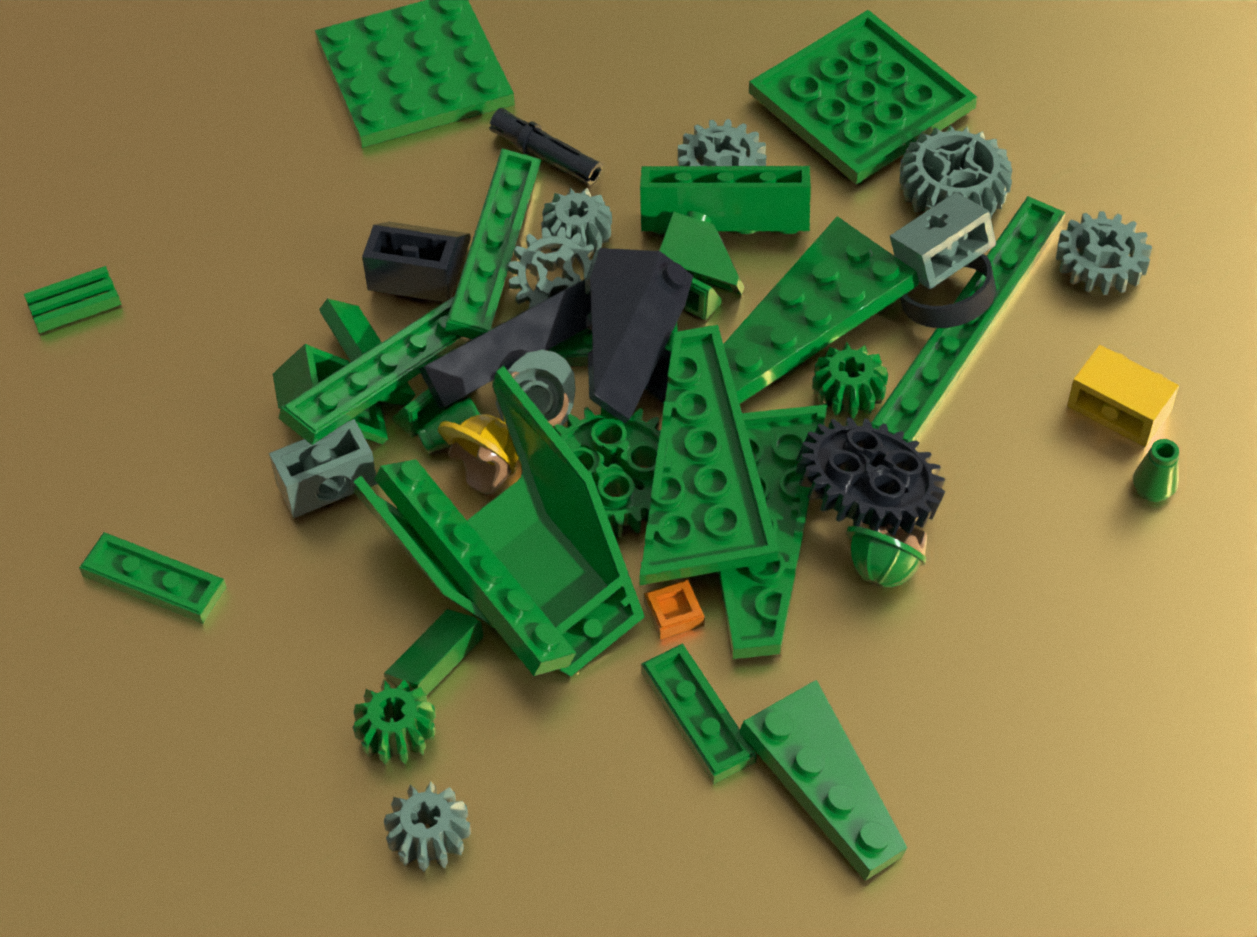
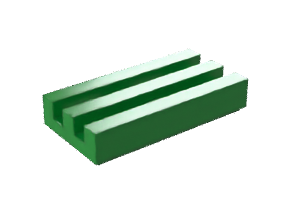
(70, 294)

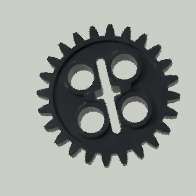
(870, 476)

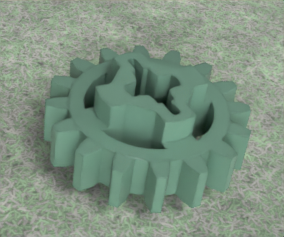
(722, 146)
(1103, 252)
(541, 263)

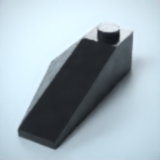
(631, 319)

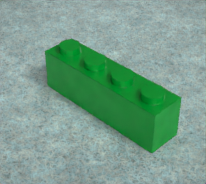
(732, 196)

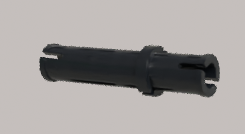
(532, 139)

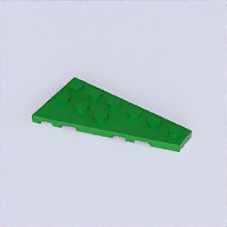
(816, 302)
(706, 483)
(760, 595)

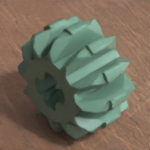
(580, 215)
(408, 828)

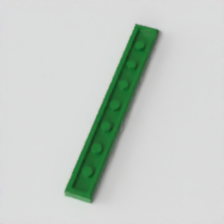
(952, 348)

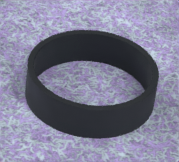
(956, 313)

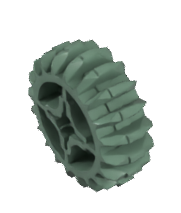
(955, 163)

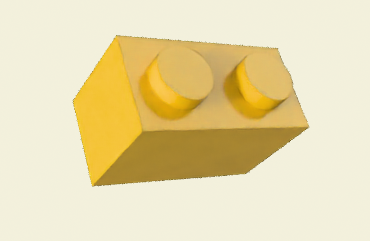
(1122, 395)

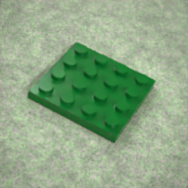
(413, 69)
(862, 95)

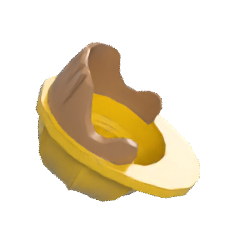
(484, 448)

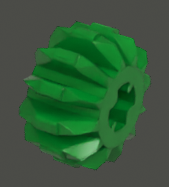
(850, 380)
(412, 725)

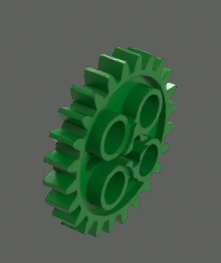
(618, 464)

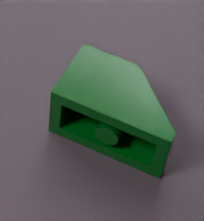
(700, 251)

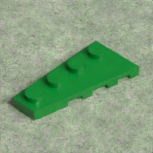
(823, 772)

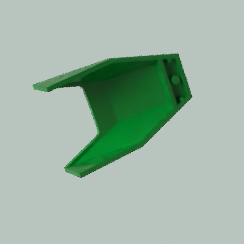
(544, 531)

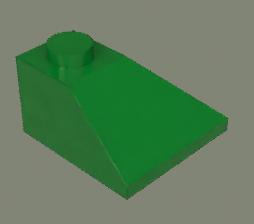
(311, 366)

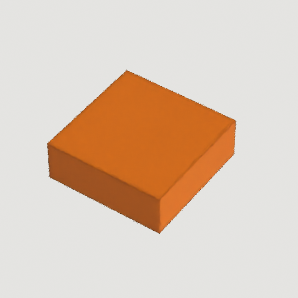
(674, 609)

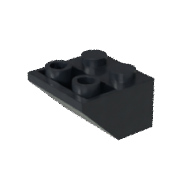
(414, 260)

